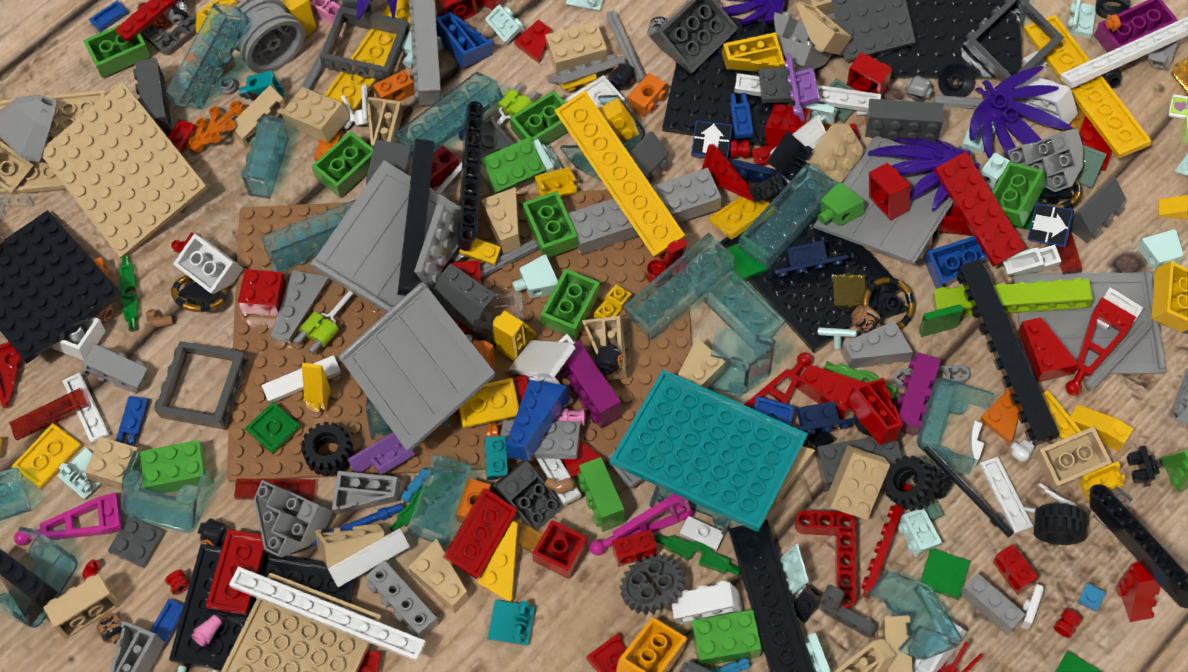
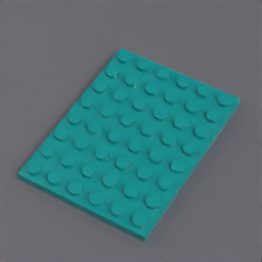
(709, 450)

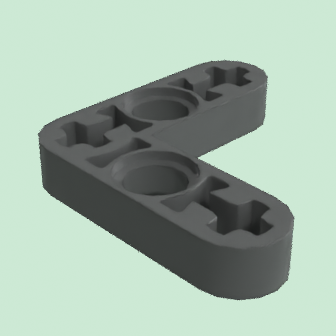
(166, 39)
(831, 606)

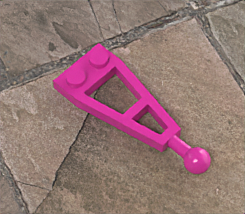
(679, 511)
(108, 514)

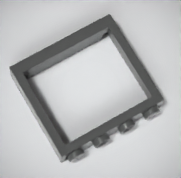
(369, 20)
(989, 61)
(228, 393)

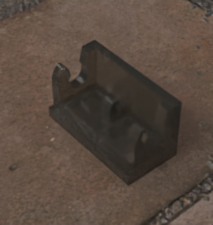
(484, 329)

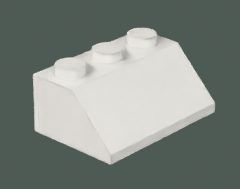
(207, 265)

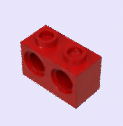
(441, 169)
(634, 548)
(1015, 569)

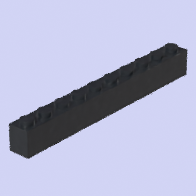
(1007, 353)

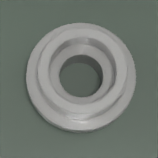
(226, 81)

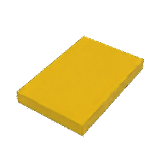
(737, 216)
(490, 404)
(42, 459)

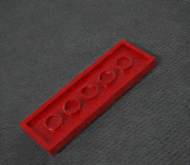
(979, 208)

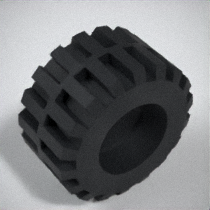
(327, 434)
(921, 493)
(1060, 524)

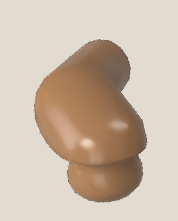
(157, 320)
(560, 486)

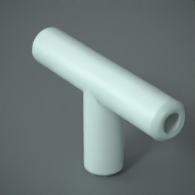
(837, 333)

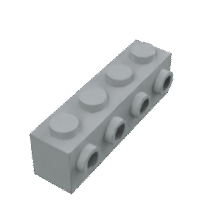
(402, 600)

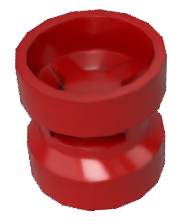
(739, 149)
(654, 268)
(1067, 623)

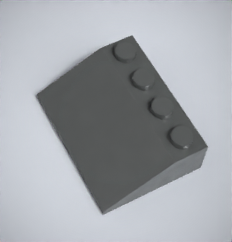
(694, 32)

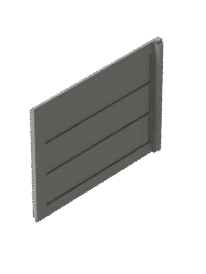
(901, 237)
(369, 240)
(1071, 324)
(416, 366)

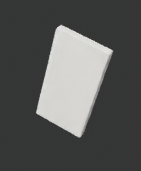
(542, 358)

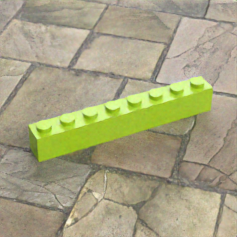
(1025, 296)

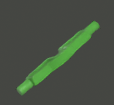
(861, 375)

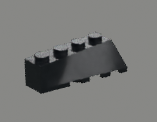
(25, 587)

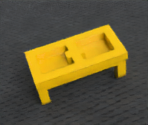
(558, 180)
(1107, 476)

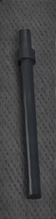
(995, 518)

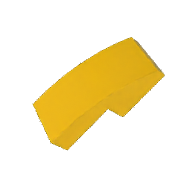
(613, 302)

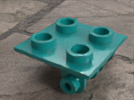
(511, 622)

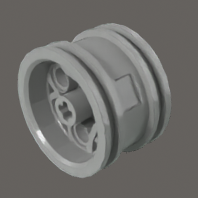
(271, 35)

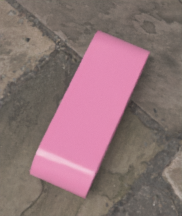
(325, 10)

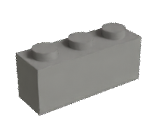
(992, 604)

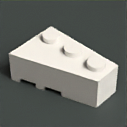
(1057, 103)
(707, 602)

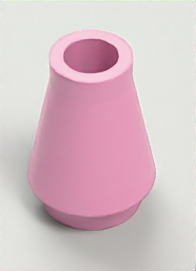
(204, 633)

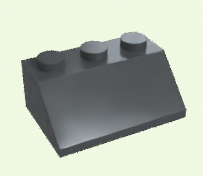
(650, 157)
(1099, 211)
(463, 296)

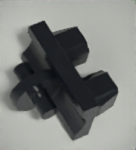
(1147, 466)

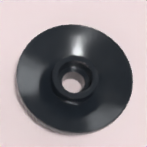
(964, 78)

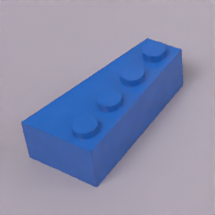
(945, 260)
(537, 411)

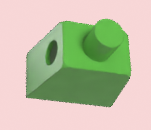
(840, 205)

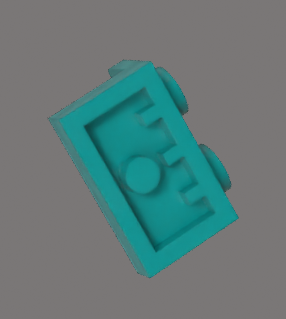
(495, 457)

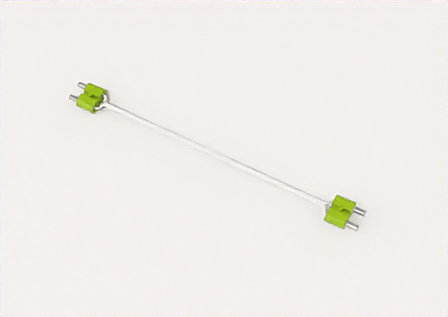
(324, 330)

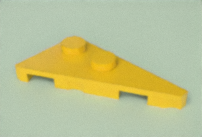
(500, 570)

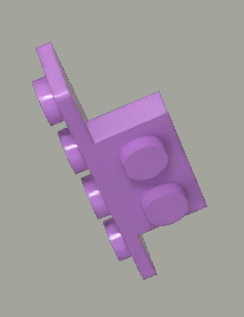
(803, 85)
(382, 455)

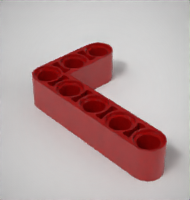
(841, 552)

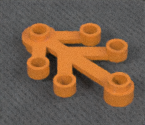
(215, 126)

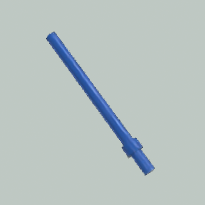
(382, 514)

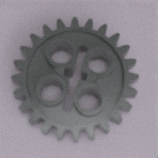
(665, 575)

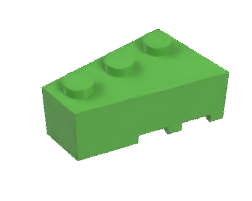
(1177, 468)

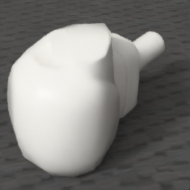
(1022, 451)

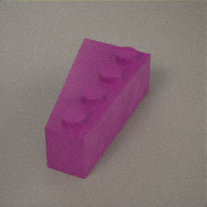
(916, 392)

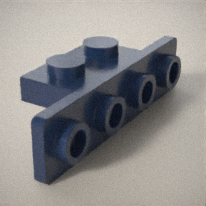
(754, 172)
(807, 255)
(821, 417)

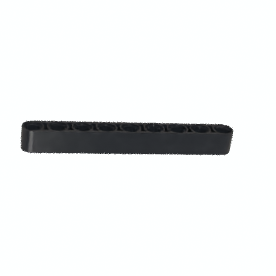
(473, 119)
(416, 214)
(1140, 544)

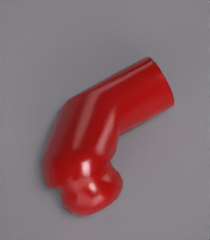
(179, 246)
(90, 569)

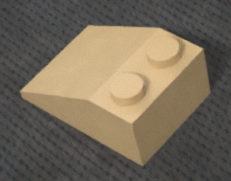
(822, 30)
(12, 168)

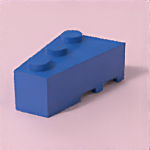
(461, 41)

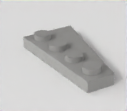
(584, 70)
(297, 303)

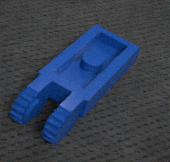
(741, 117)
(132, 419)

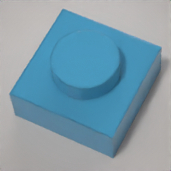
(1091, 597)

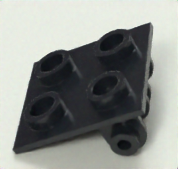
(789, 156)

